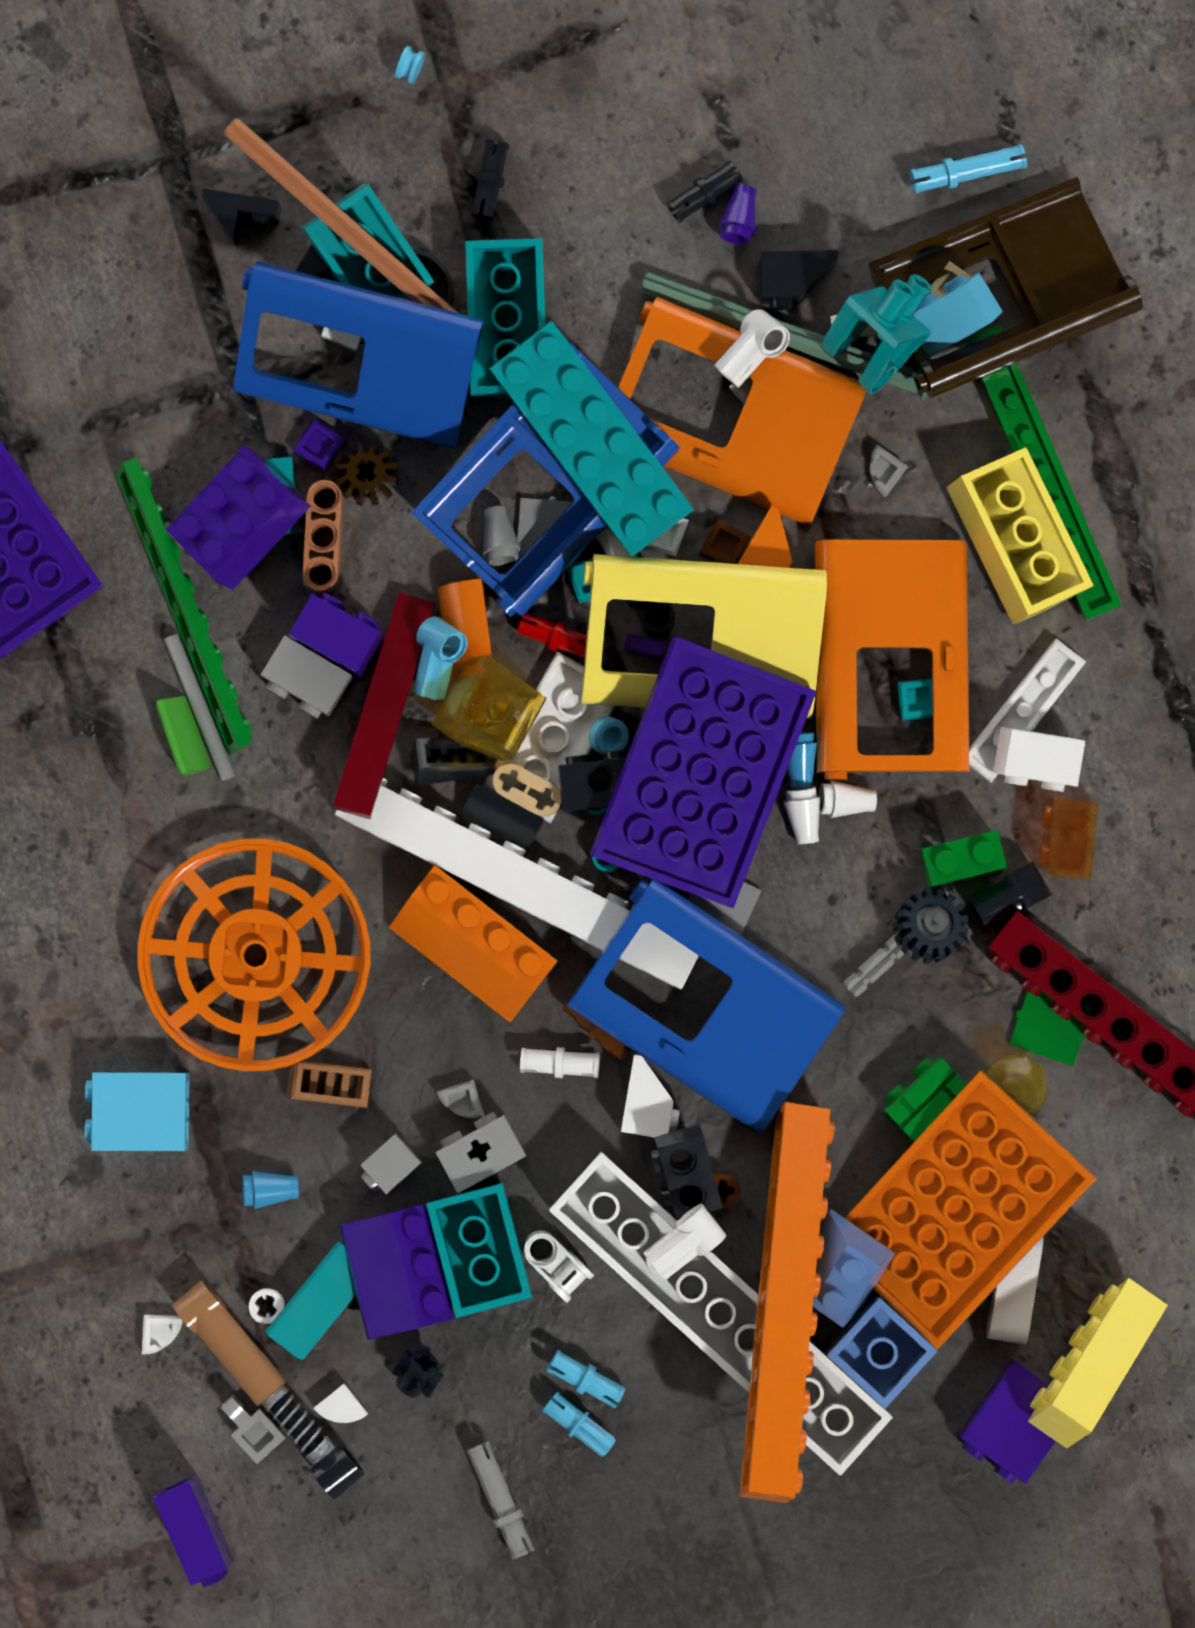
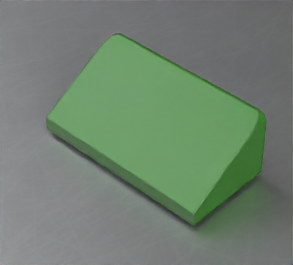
(183, 735)

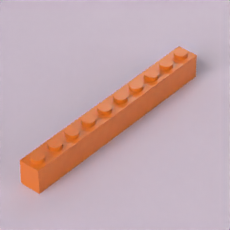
(786, 1304)

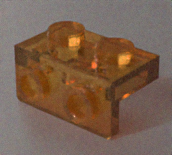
(1069, 838)

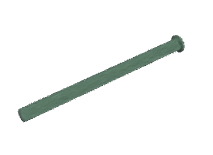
(733, 315)

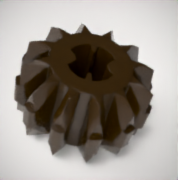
(352, 474)

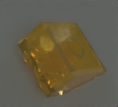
(489, 709)

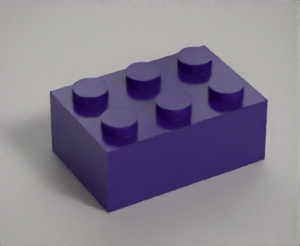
(238, 517)

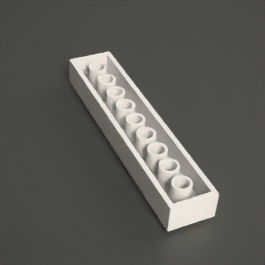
(709, 1305)

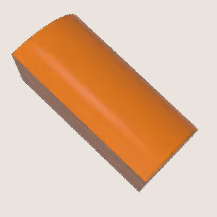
(465, 609)

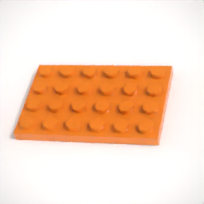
(967, 1206)

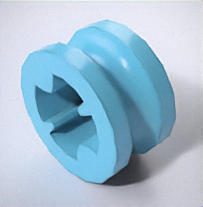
(410, 65)

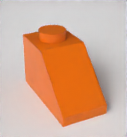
(769, 543)

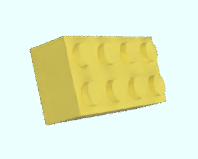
(1096, 1363)

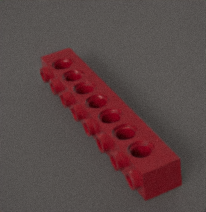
(1174, 1053)

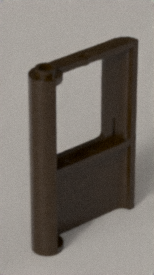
(1052, 266)

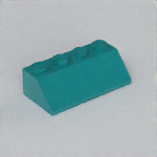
(509, 296)

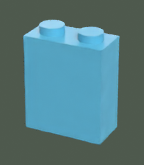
(138, 1111)

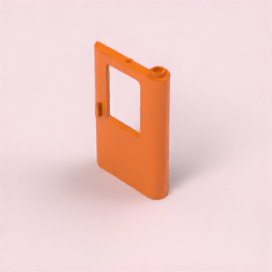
(785, 432)
(892, 599)

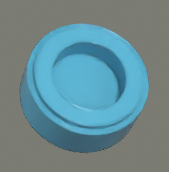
(608, 735)

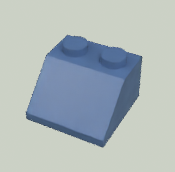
(848, 1268)

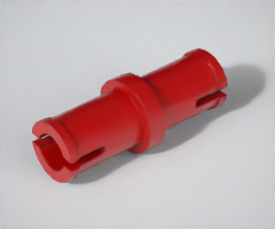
(553, 634)

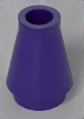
(738, 220)

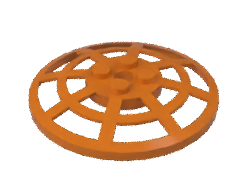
(228, 951)

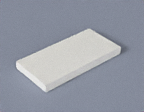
(557, 731)

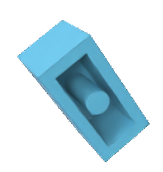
(957, 312)

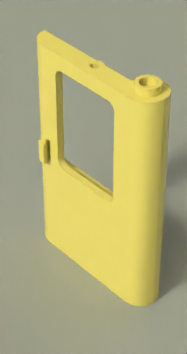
(760, 617)

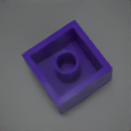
(337, 635)

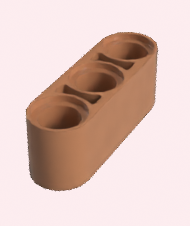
(323, 519)

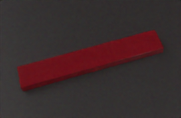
(383, 708)

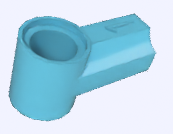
(441, 648)

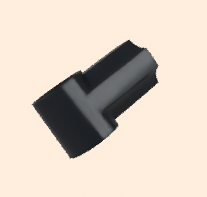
(1017, 891)

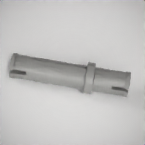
(501, 1502)

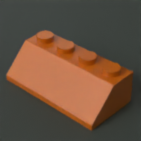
(472, 943)

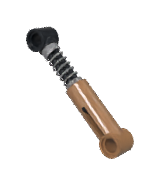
(209, 1319)

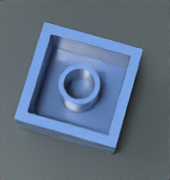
(880, 1351)

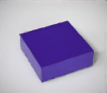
(319, 445)
(643, 646)

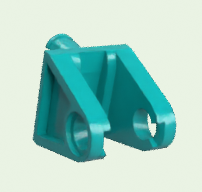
(892, 317)

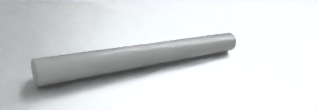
(199, 707)

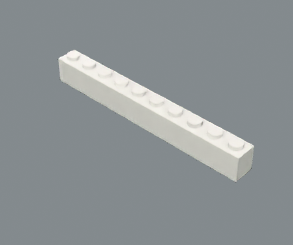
(520, 882)

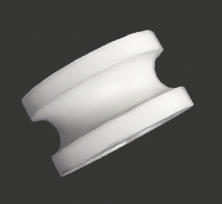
(254, 1307)

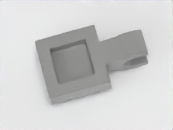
(255, 1432)

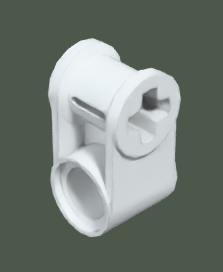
(557, 1265)

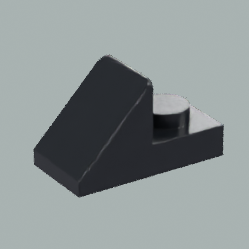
(231, 207)

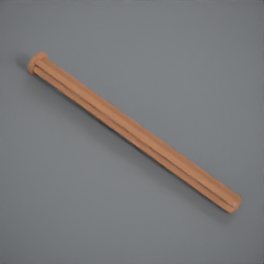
(332, 215)

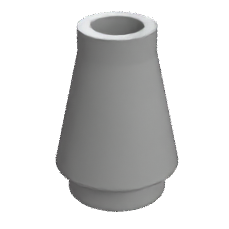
(499, 537)

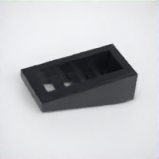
(440, 772)

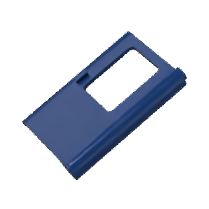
(412, 360)
(564, 537)
(755, 1036)

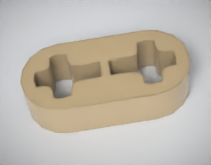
(533, 782)

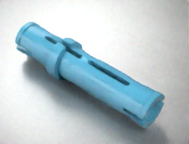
(967, 169)

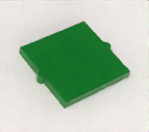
(1045, 1032)

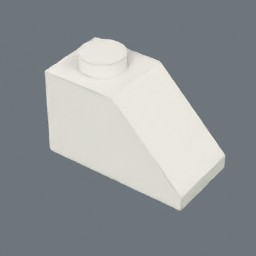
(647, 1103)

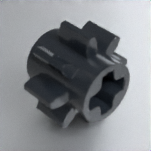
(417, 1373)

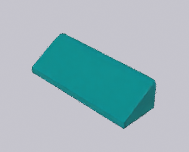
(315, 1305)

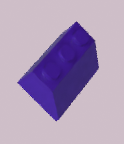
(397, 1271)

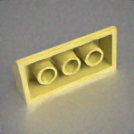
(1019, 535)

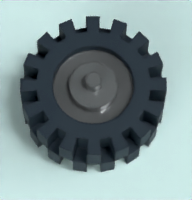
(930, 926)

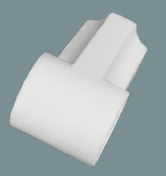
(759, 338)
(693, 1235)

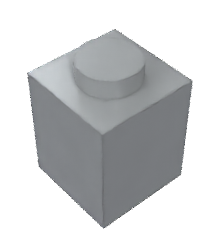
(389, 1165)

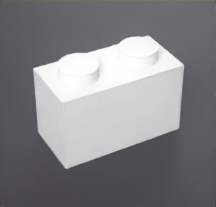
(1038, 757)

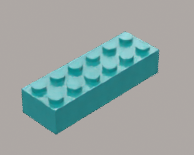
(591, 438)

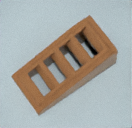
(361, 1090)

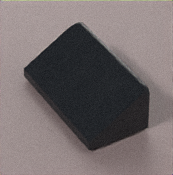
(501, 817)

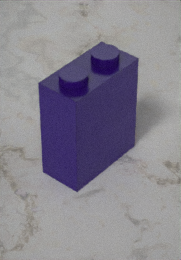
(1002, 1426)
(194, 1531)

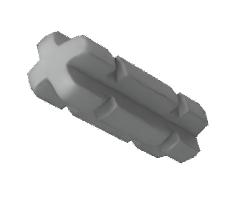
(874, 967)

